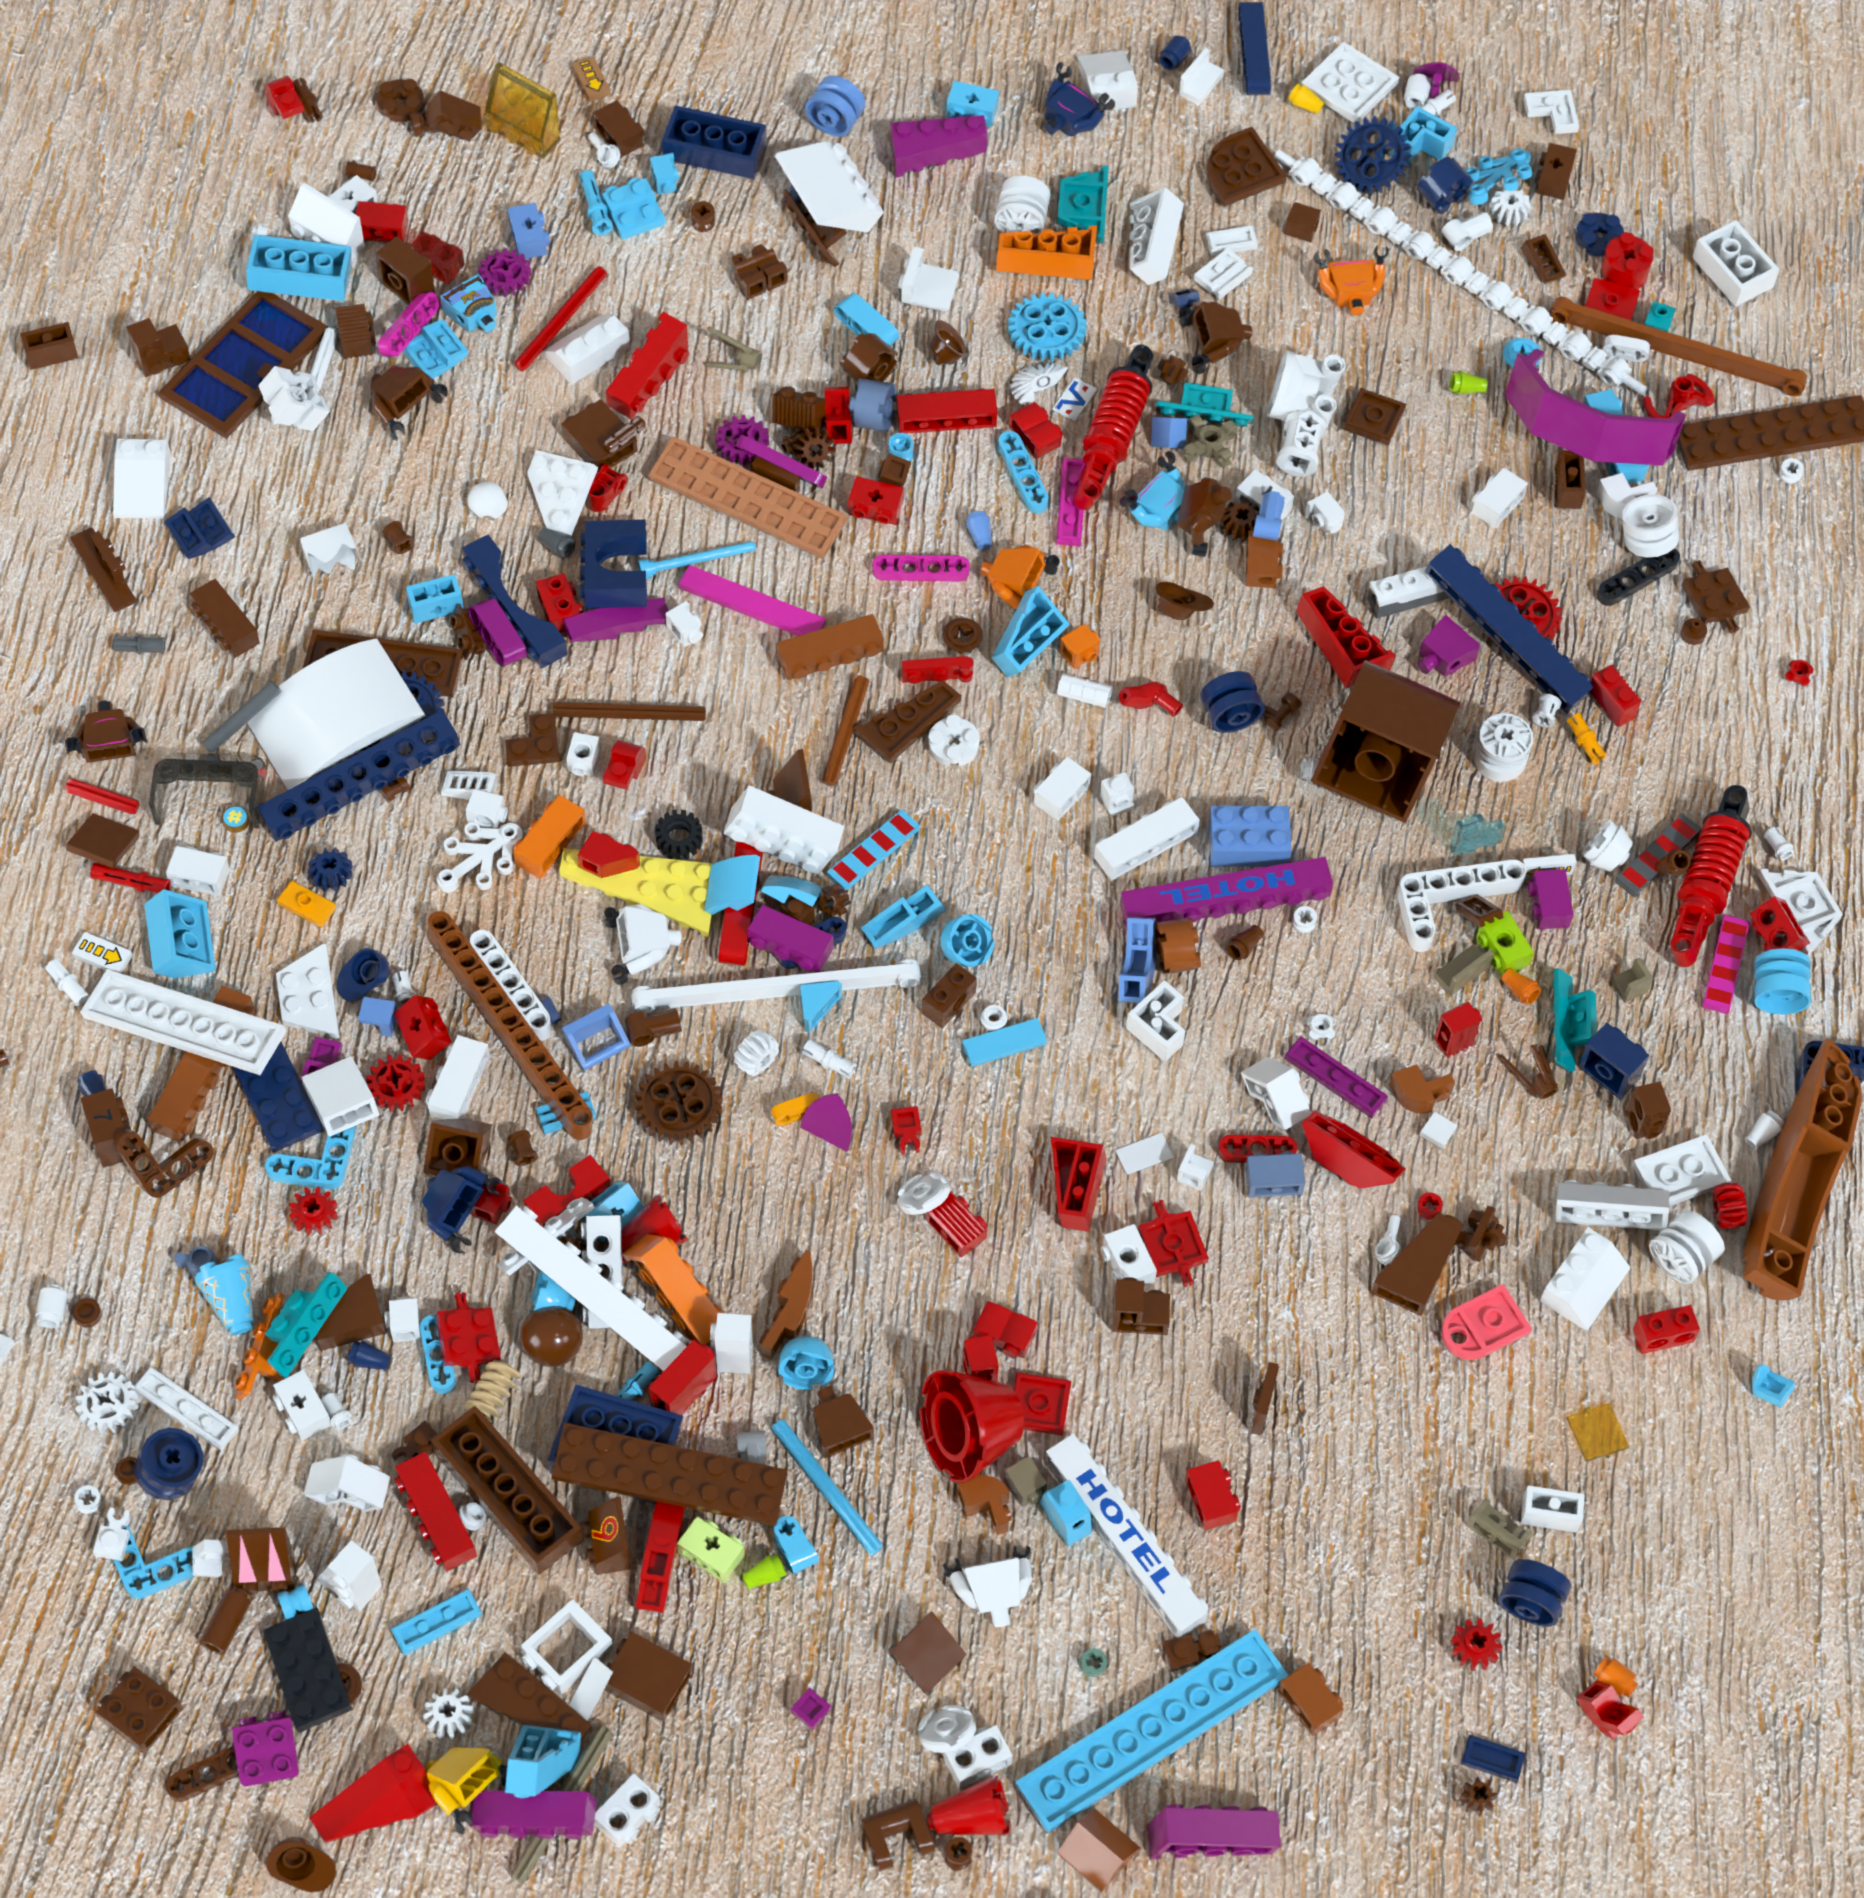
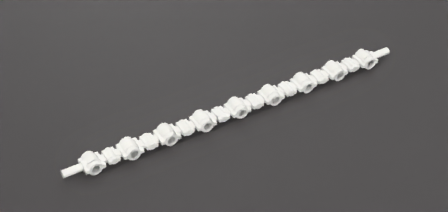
(1459, 270)

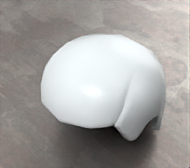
(487, 500)

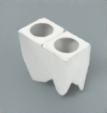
(329, 547)

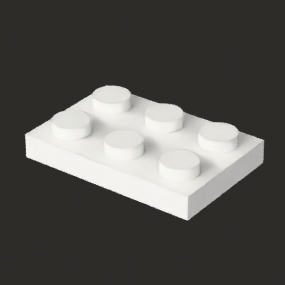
(1683, 1169)

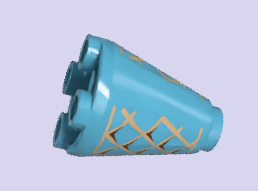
(228, 1292)

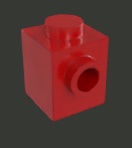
(490, 1206)

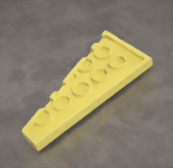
(660, 884)

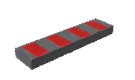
(1643, 867)

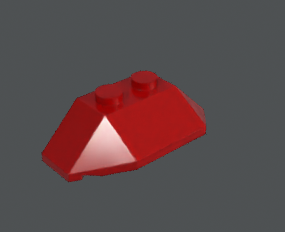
(1350, 1153)

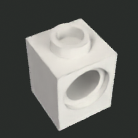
(583, 745)
(486, 809)

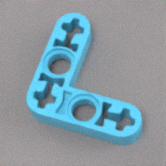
(319, 1168)
(140, 1570)

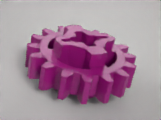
(505, 272)
(734, 430)

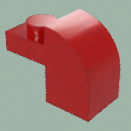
(283, 97)
(838, 414)
(624, 764)
(1607, 1710)

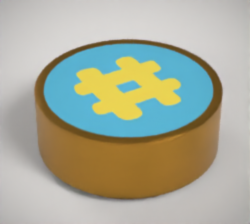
(235, 819)

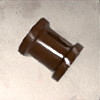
(398, 537)
(522, 1148)
(952, 1847)

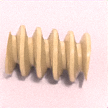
(492, 1387)

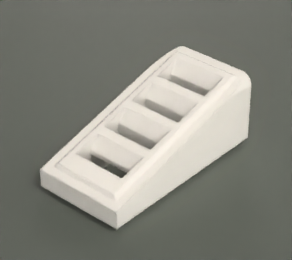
(479, 778)

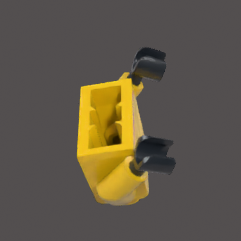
(460, 1778)

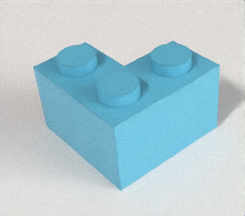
(1427, 134)

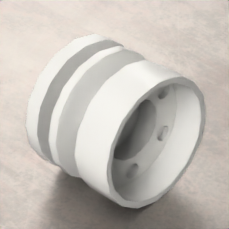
(1022, 205)
(1503, 747)
(1687, 1247)

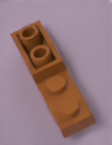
(794, 1306)

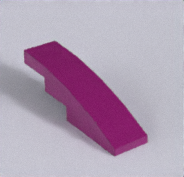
(609, 622)

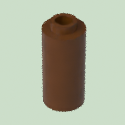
(225, 1620)

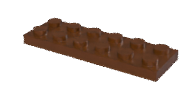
(435, 662)

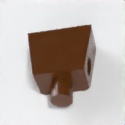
(840, 1422)

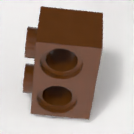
(1648, 1110)

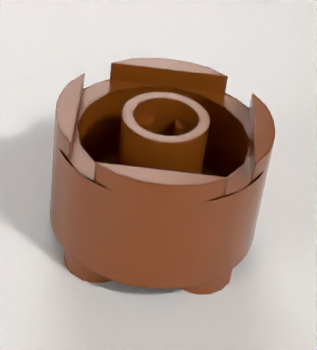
(1177, 945)

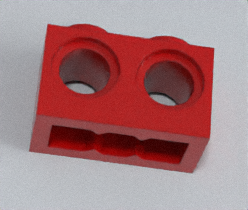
(1783, 924)
(1666, 1329)
(980, 1357)

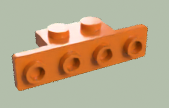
(262, 1348)

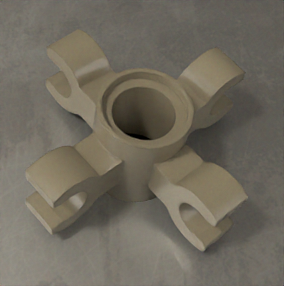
(1213, 448)

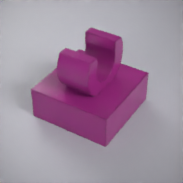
(810, 1709)

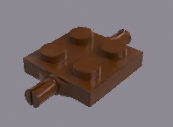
(1715, 596)

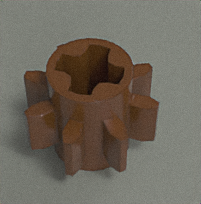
(1172, 369)
(834, 900)
(1478, 1805)

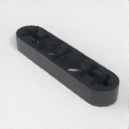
(1641, 579)

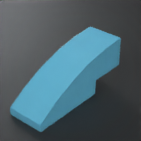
(903, 917)

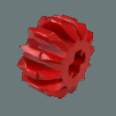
(1729, 1205)

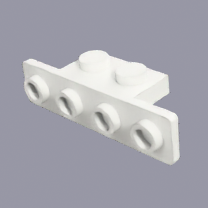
(562, 1224)

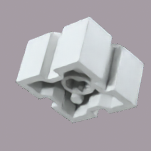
(293, 399)

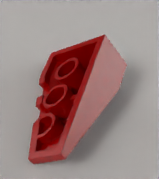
(383, 1795)

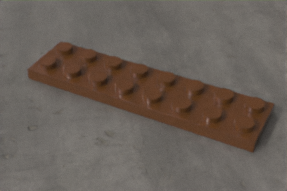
(1772, 433)
(669, 1474)

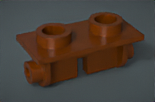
(463, 628)

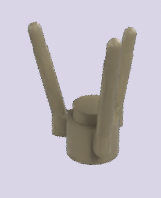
(747, 356)

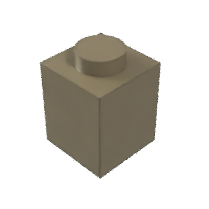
(1025, 1482)

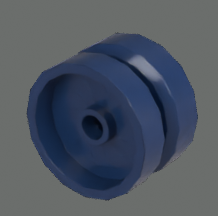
(1232, 702)
(169, 1463)
(1534, 1592)

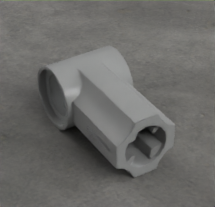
(752, 1446)

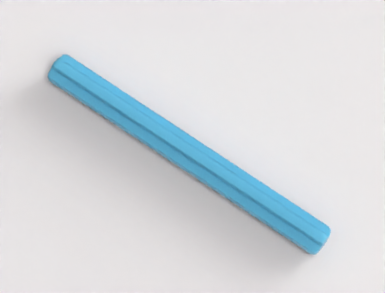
(827, 1487)

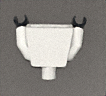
(641, 937)
(993, 1584)

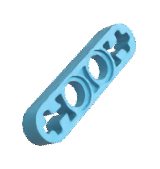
(1021, 472)

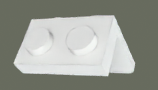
(927, 284)

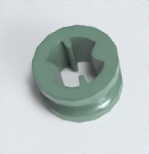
(1090, 1671)

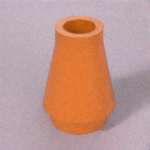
(1522, 987)

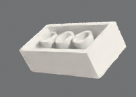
(783, 830)

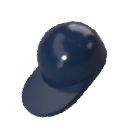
(362, 973)

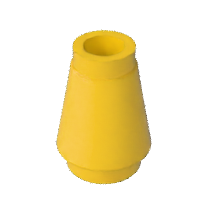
(1304, 98)

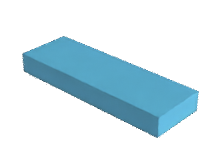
(1004, 1042)
(436, 1622)

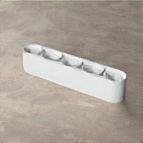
(507, 974)

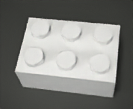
(1735, 263)

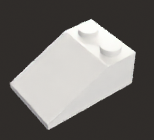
(1111, 75)
(141, 478)

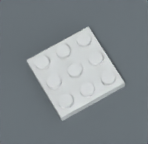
(1350, 82)

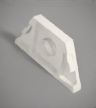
(1807, 900)
(308, 994)

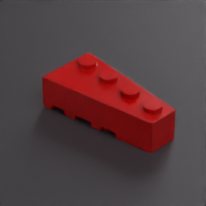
(649, 367)

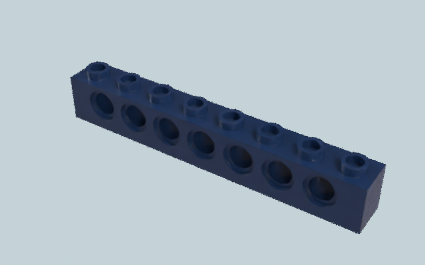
(365, 763)

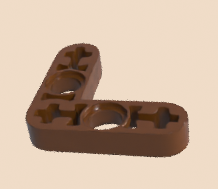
(153, 1169)

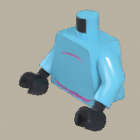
(1160, 500)

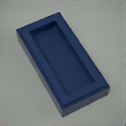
(1493, 1758)

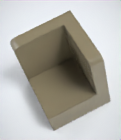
(1633, 981)

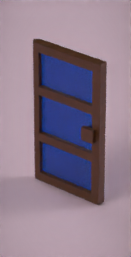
(224, 375)

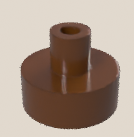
(1693, 631)

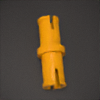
(1586, 738)

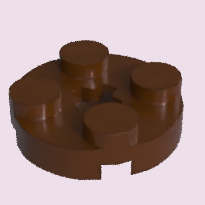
(391, 91)

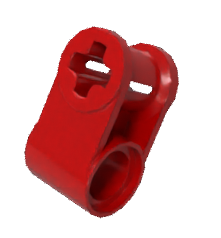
(605, 488)

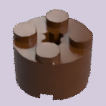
(869, 358)

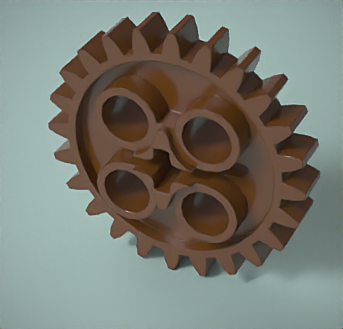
(655, 1110)

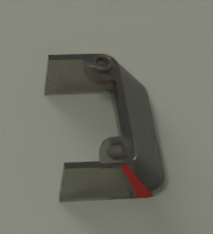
(241, 769)

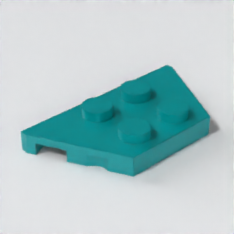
(1084, 201)

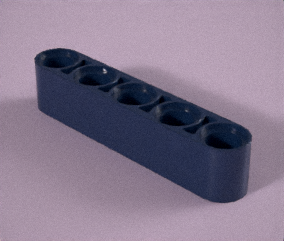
(1254, 48)

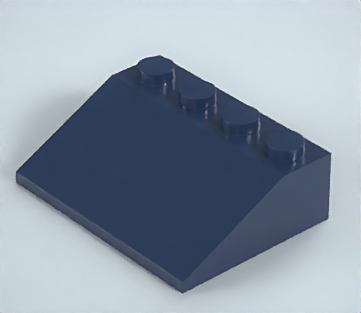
(619, 1416)

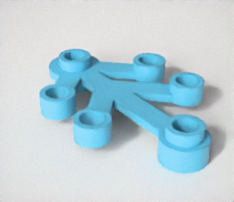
(1517, 159)

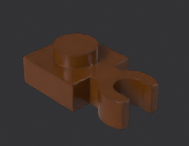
(417, 1442)

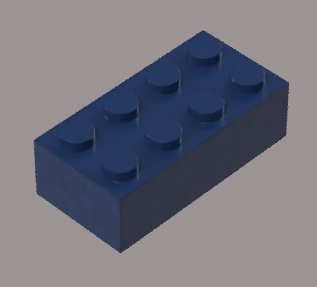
(715, 141)

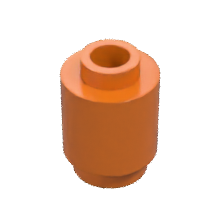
(1617, 1675)

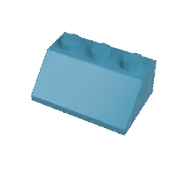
(179, 935)

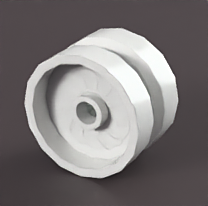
(1650, 525)

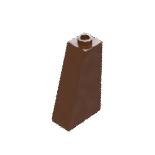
(1417, 1269)

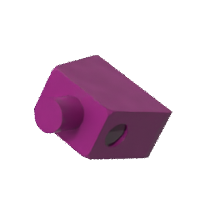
(1447, 648)

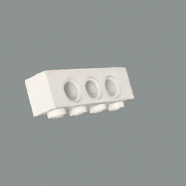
(611, 1229)

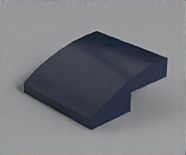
(199, 529)

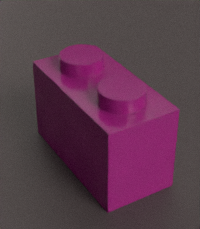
(1551, 899)

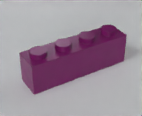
(539, 1815)

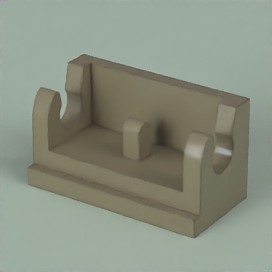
(1499, 1529)

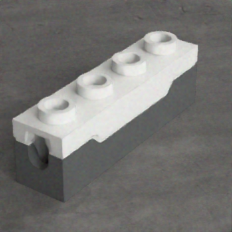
(1403, 593)

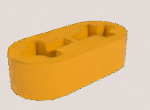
(793, 1109)

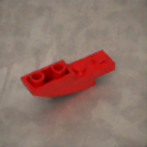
(659, 1557)

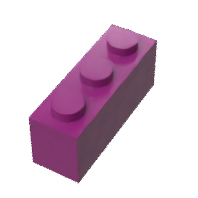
(790, 939)

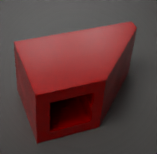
(607, 857)

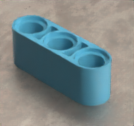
(863, 318)

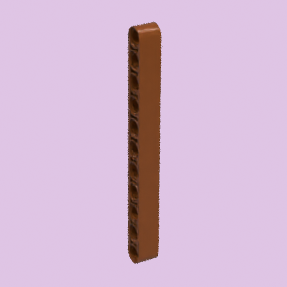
(511, 1035)

